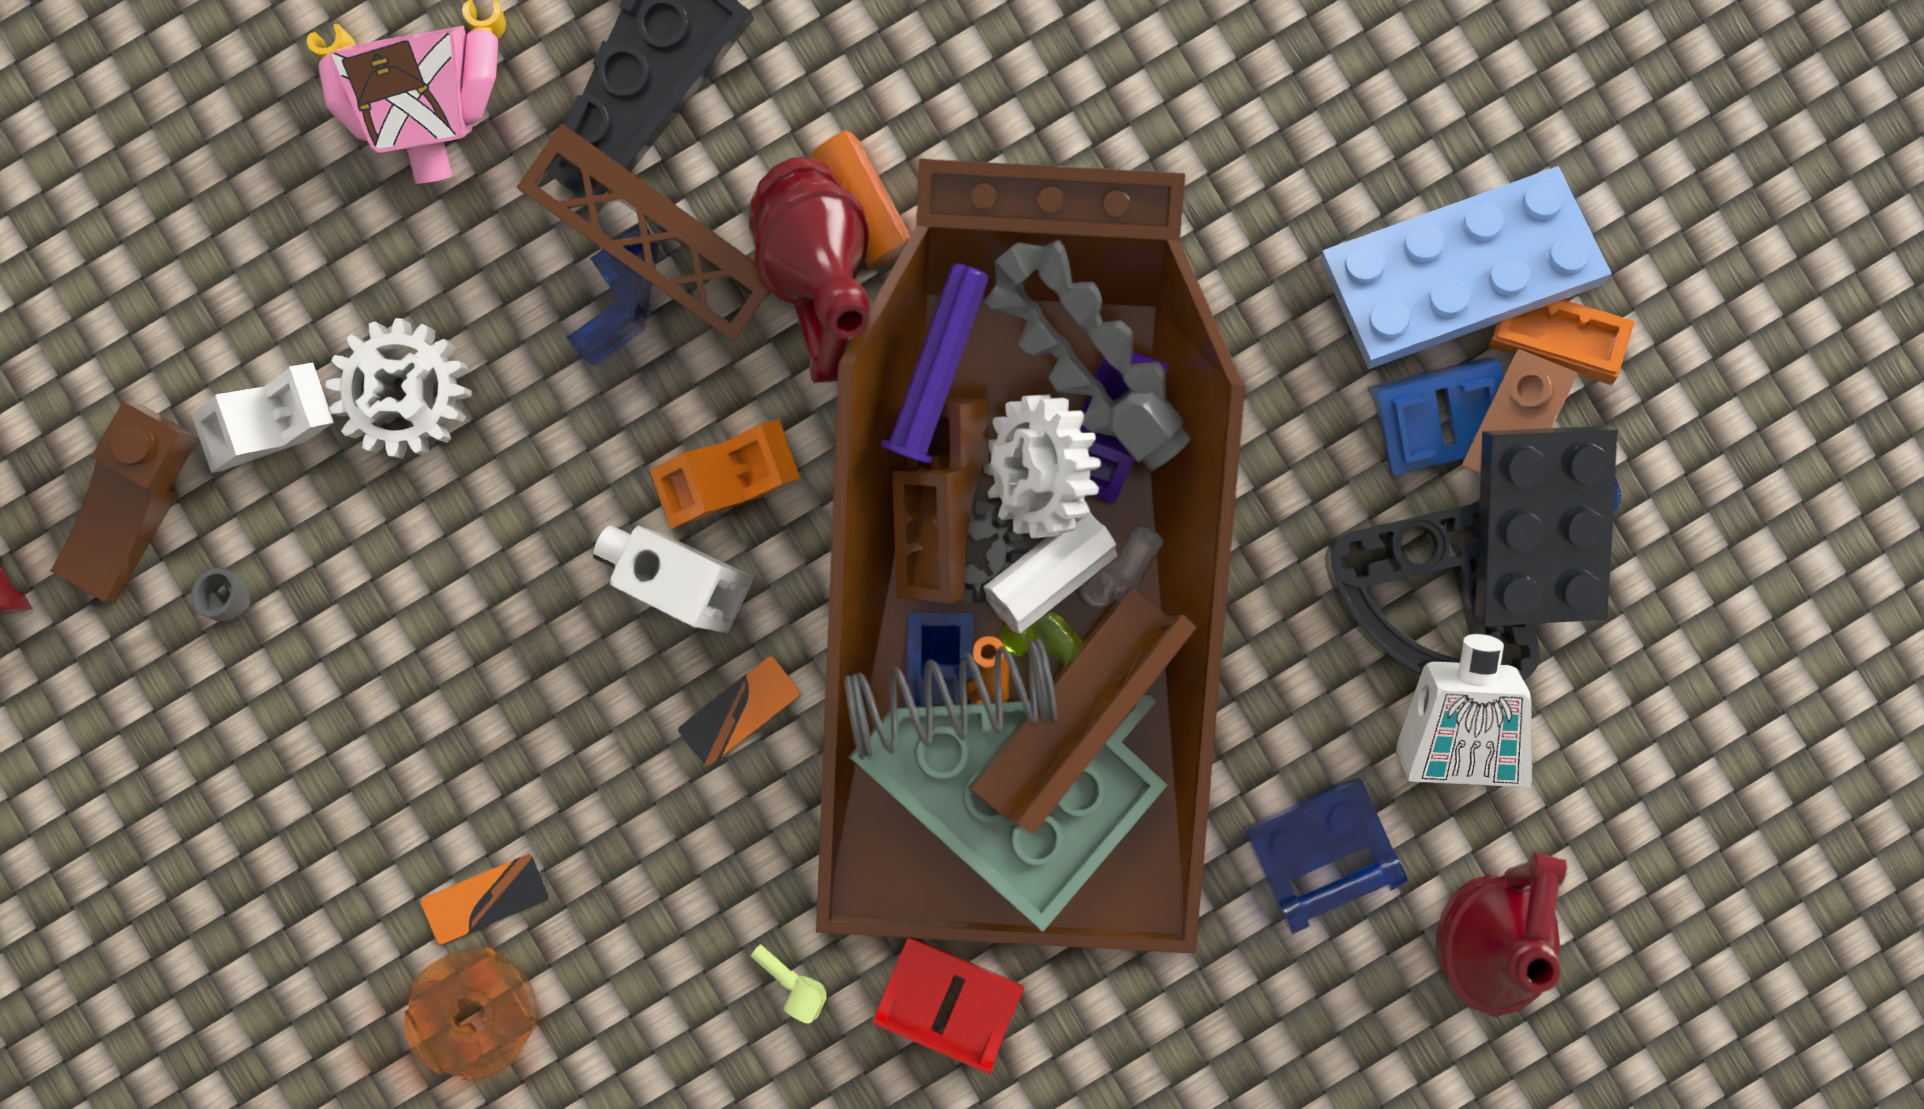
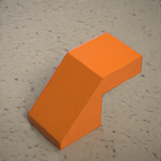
(725, 474)

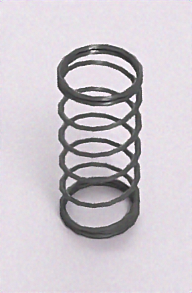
(1040, 692)

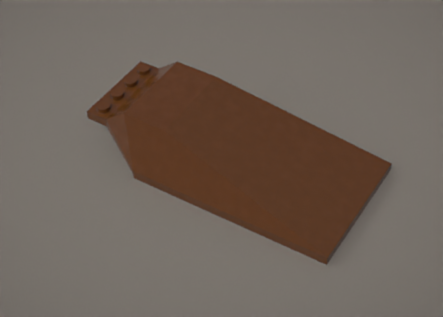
(1123, 233)

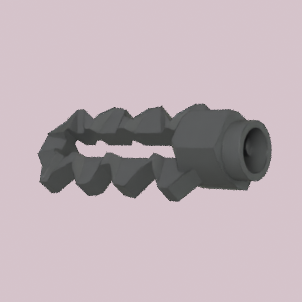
(1140, 416)

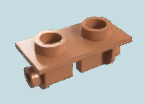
(1525, 399)

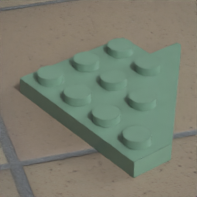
(1028, 870)

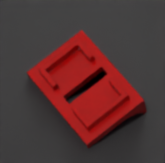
(976, 1019)

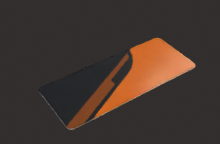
(739, 711)
(484, 899)

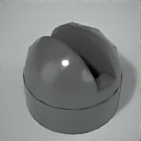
(212, 603)

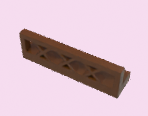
(657, 210)
(1091, 701)

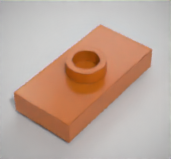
(1570, 337)

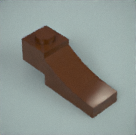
(124, 500)
(936, 504)

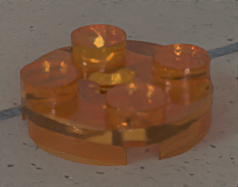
(463, 1050)

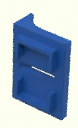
(1412, 418)

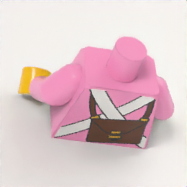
(413, 87)

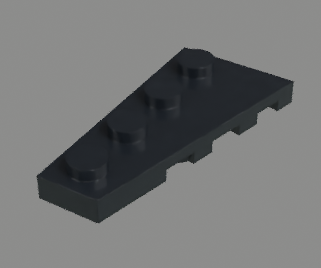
(647, 76)

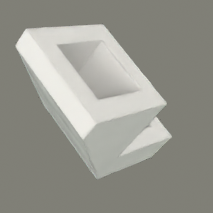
(262, 419)

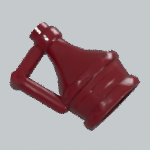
(808, 253)
(1503, 937)

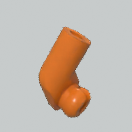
(984, 656)

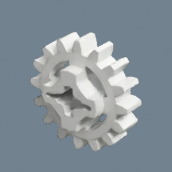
(380, 371)
(1041, 466)

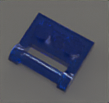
(1315, 836)

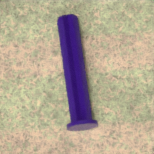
(937, 362)

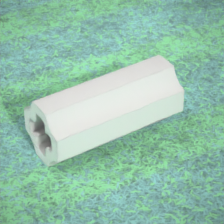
(1050, 573)

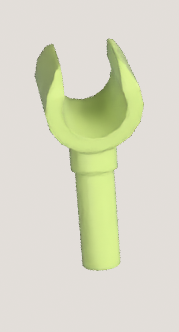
(806, 994)

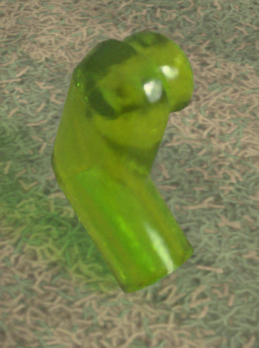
(1049, 629)

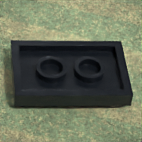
(1545, 525)

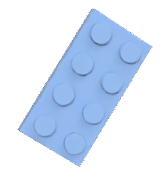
(1464, 267)

